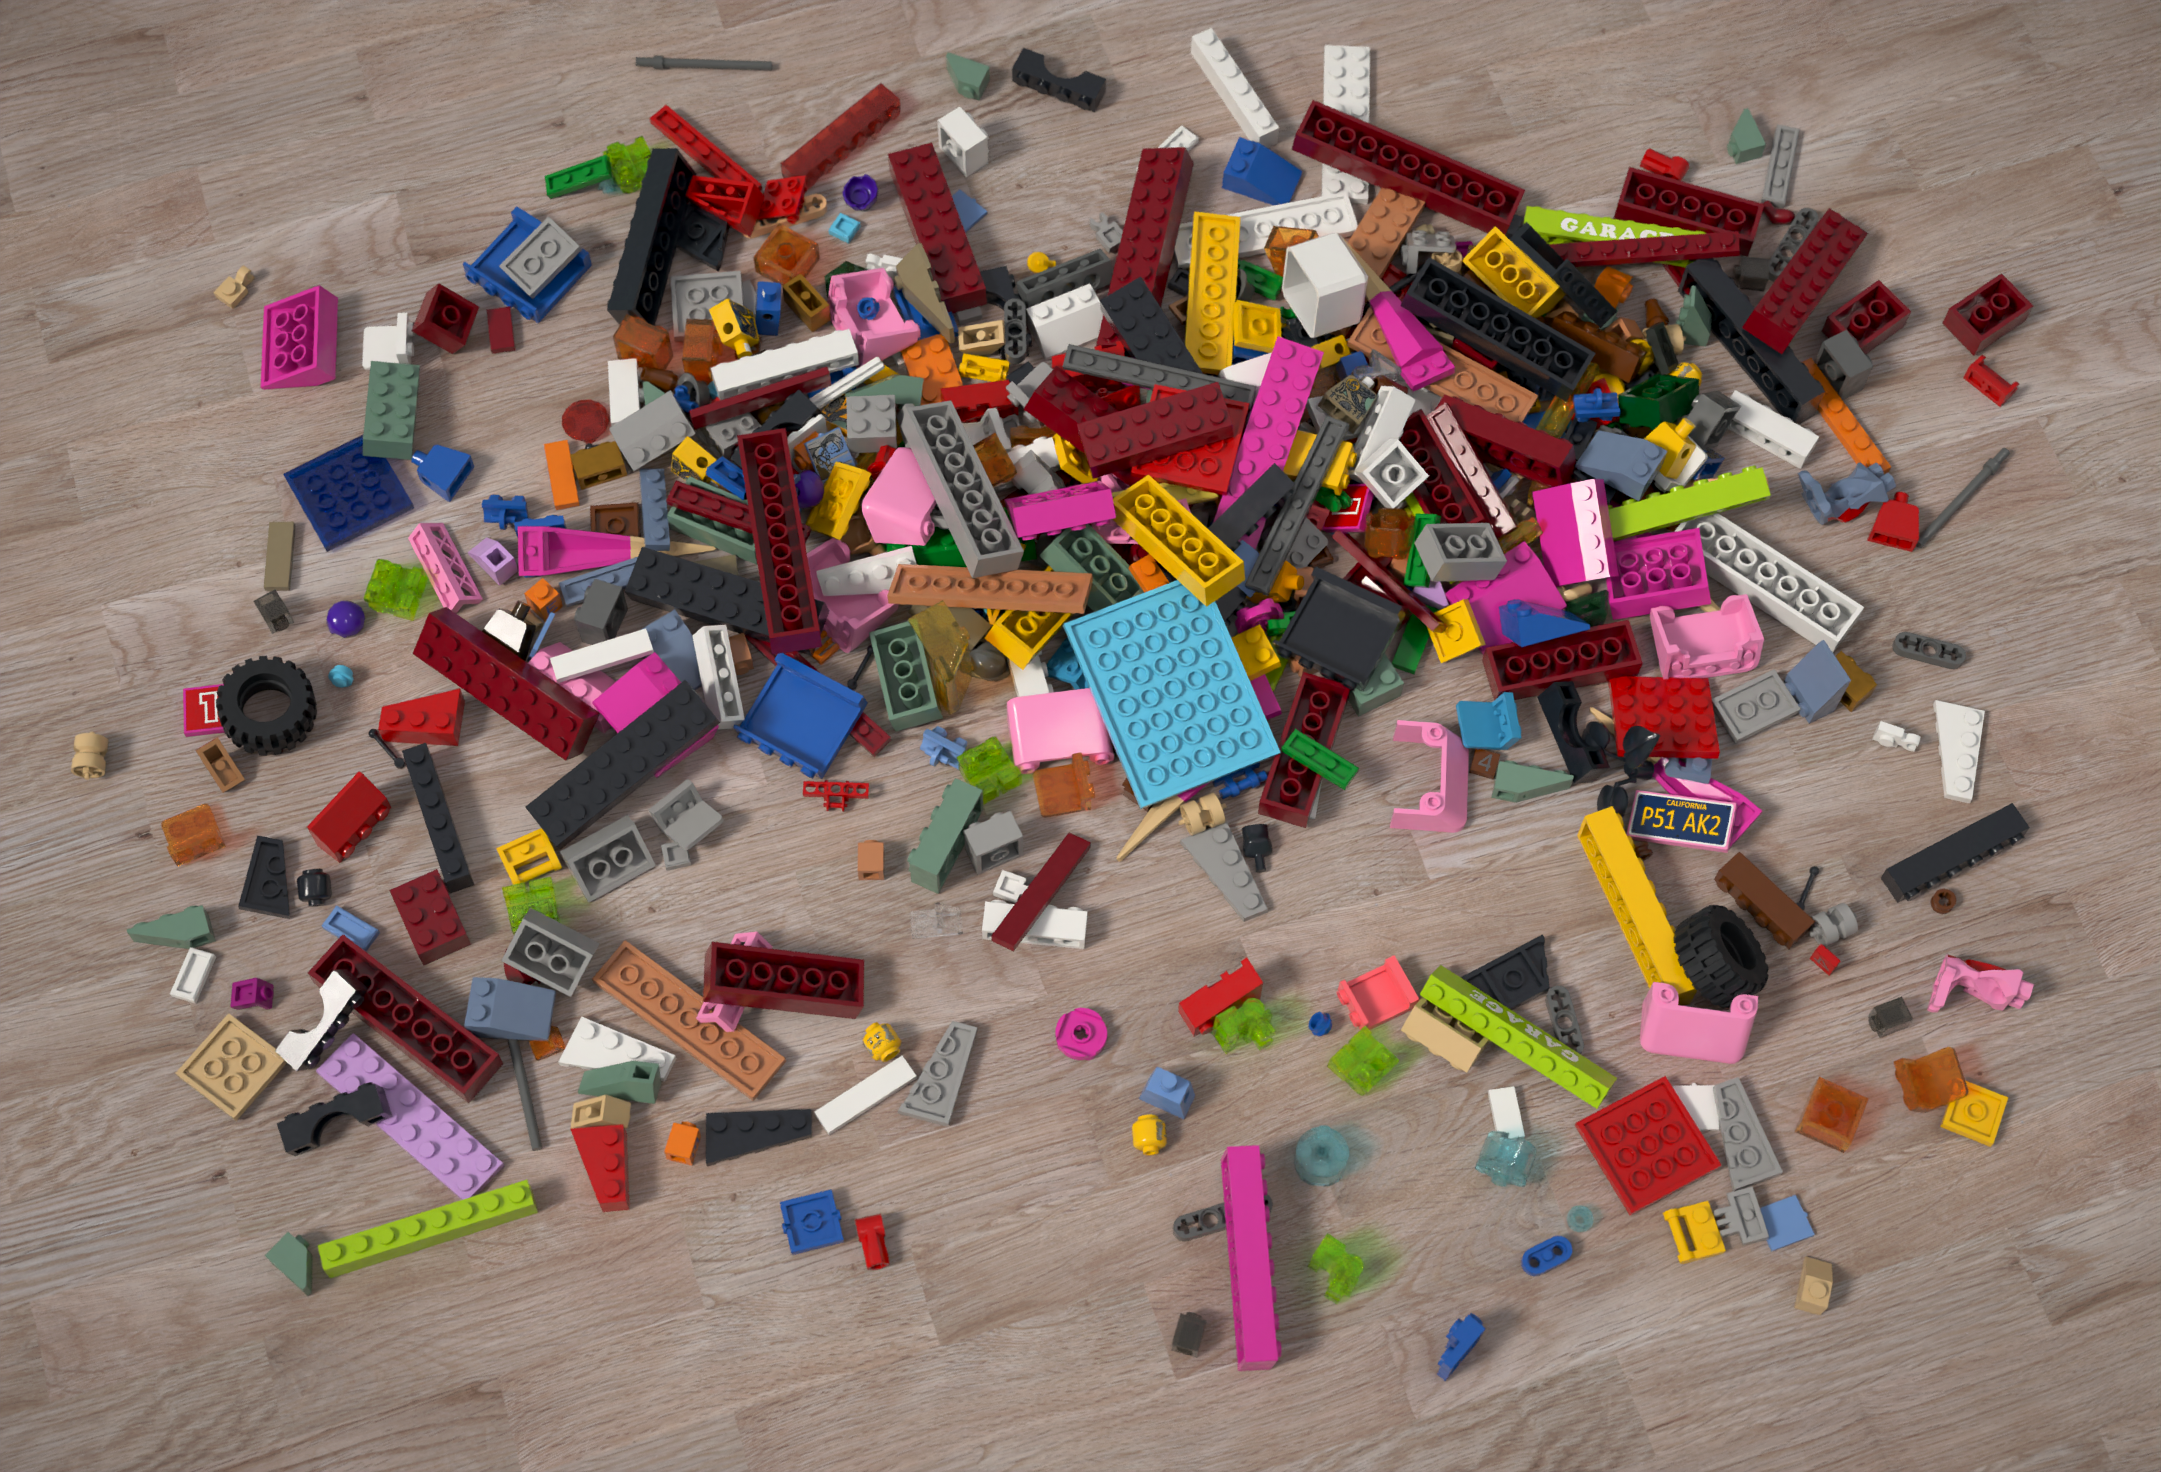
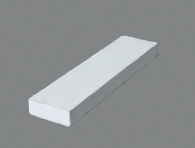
(601, 655)
(865, 1095)

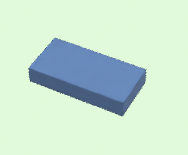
(355, 929)

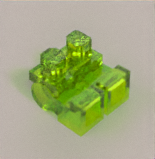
(629, 163)
(395, 589)
(989, 769)
(540, 898)
(1248, 1021)
(1362, 1062)
(1343, 1267)

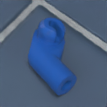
(683, 398)

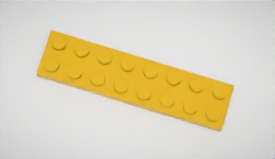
(1212, 290)

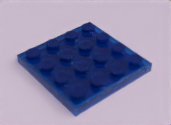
(347, 493)

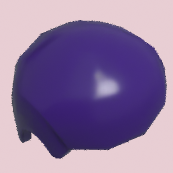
(860, 192)
(810, 488)
(345, 618)

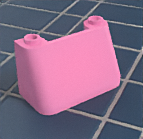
(875, 337)
(900, 502)
(849, 615)
(1709, 641)
(1055, 728)
(1695, 1031)

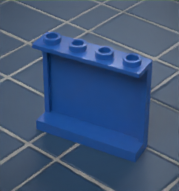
(496, 282)
(801, 717)

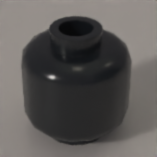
(314, 887)

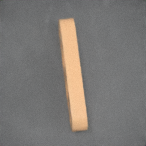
(812, 213)

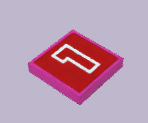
(1354, 517)
(201, 711)

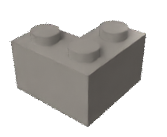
(1035, 475)

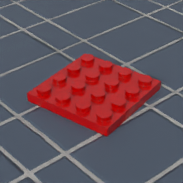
(1204, 467)
(1670, 707)
(1647, 1145)

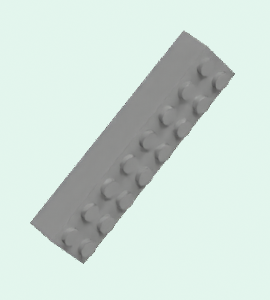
(962, 489)

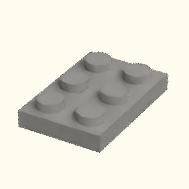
(540, 257)
(1755, 706)

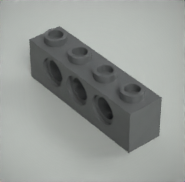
(1087, 269)

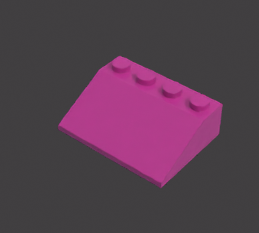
(300, 340)
(1061, 509)
(1576, 532)
(1658, 573)
(1521, 579)
(637, 693)

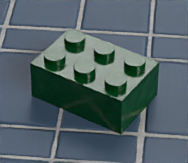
(1658, 400)

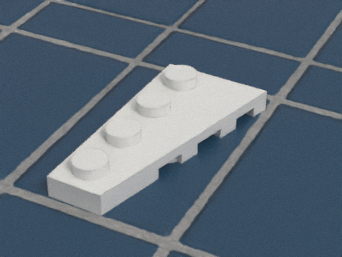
(864, 575)

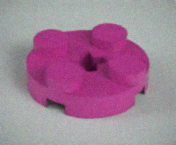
(1258, 615)
(1087, 1047)

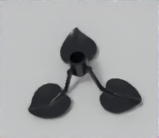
(1637, 746)

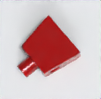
(1896, 524)

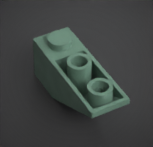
(1695, 319)
(905, 388)
(1522, 782)
(177, 930)
(625, 1081)

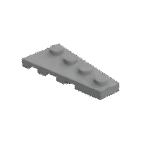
(1223, 862)
(939, 1084)
(1744, 1140)

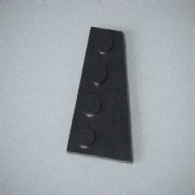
(753, 1131)

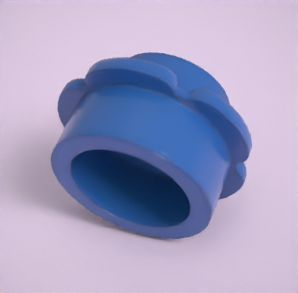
(863, 306)
(1320, 1024)

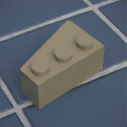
(966, 617)

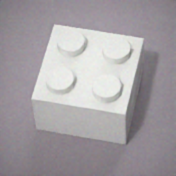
(963, 141)
(1391, 473)

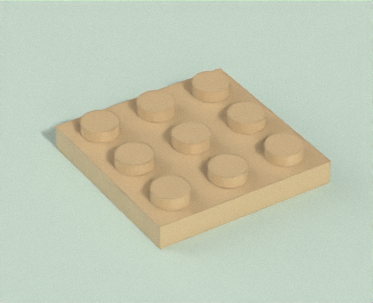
(231, 1067)

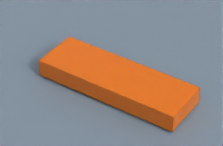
(561, 475)

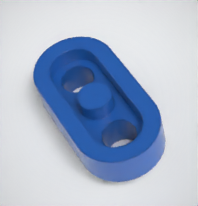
(1544, 1255)

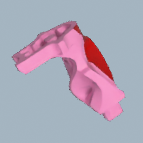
(1982, 980)

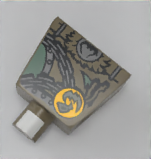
(1349, 400)

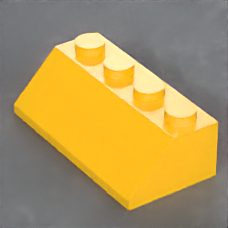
(1512, 275)

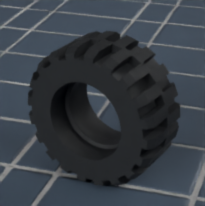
(257, 677)
(1720, 955)

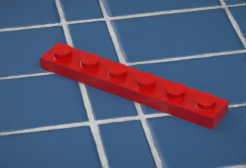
(699, 147)

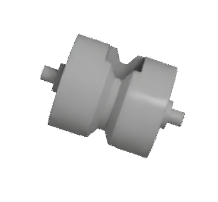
(1836, 923)

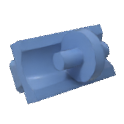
(942, 749)

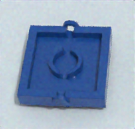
(811, 1222)

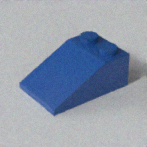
(1260, 174)
(1534, 623)

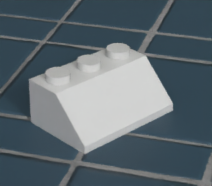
(1065, 320)

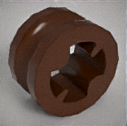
(1642, 851)
(1943, 909)

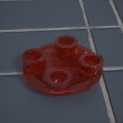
(585, 420)

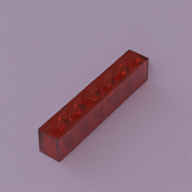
(843, 135)

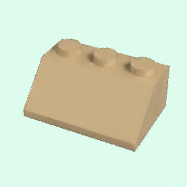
(1444, 1035)

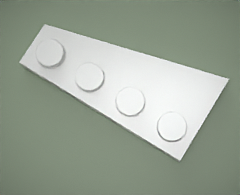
(1959, 745)
(599, 1046)

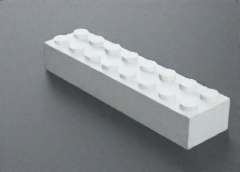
(1774, 582)

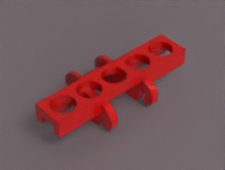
(827, 792)

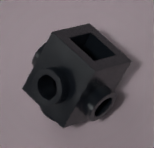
(1296, 332)

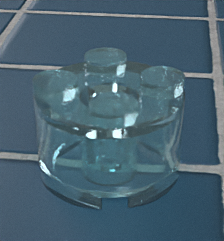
(1321, 1142)
(1506, 1159)

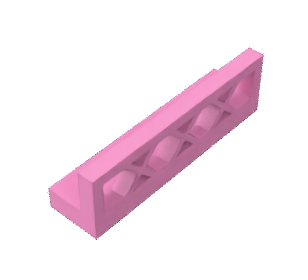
(439, 566)
(728, 1015)

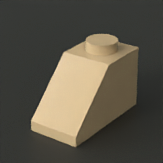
(982, 338)
(600, 1112)
(1814, 1286)

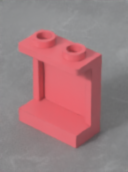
(1378, 995)

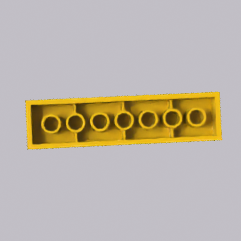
(1633, 900)

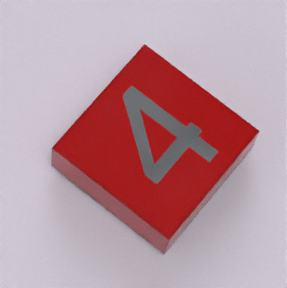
(1825, 959)

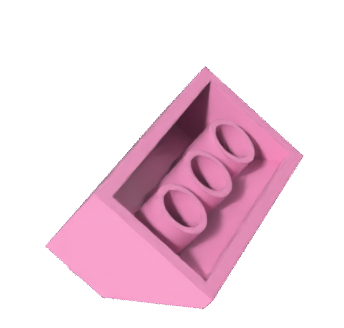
(584, 687)

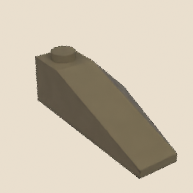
(922, 292)

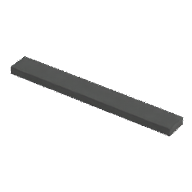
(1147, 374)
(1297, 506)

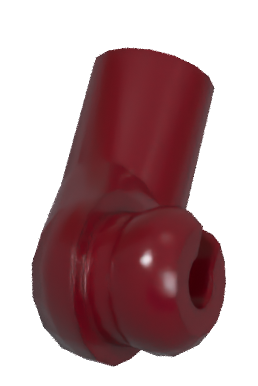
(1778, 216)

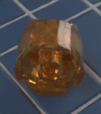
(1389, 533)

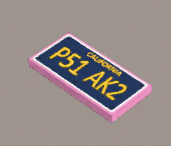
(1682, 821)

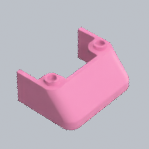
(1444, 809)

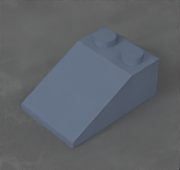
(1622, 462)
(675, 647)
(1817, 683)
(509, 1010)

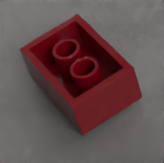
(1987, 314)
(1869, 317)
(430, 917)

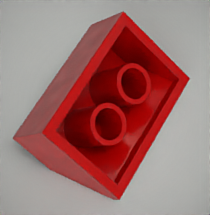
(349, 817)

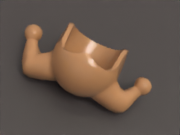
(859, 536)

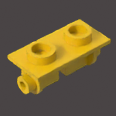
(983, 368)

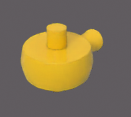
(1039, 262)

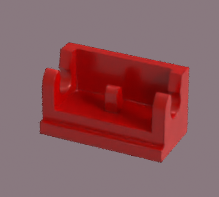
(1989, 382)

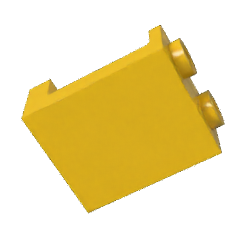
(1337, 476)

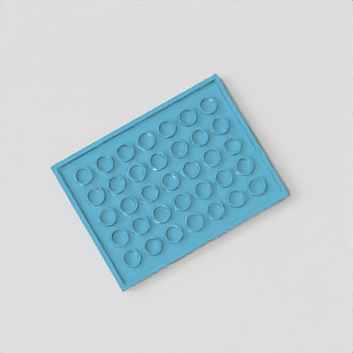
(1170, 691)

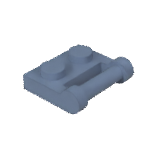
(1695, 769)

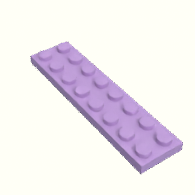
(416, 1121)

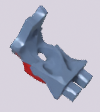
(1856, 490)

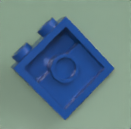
(1462, 1339)

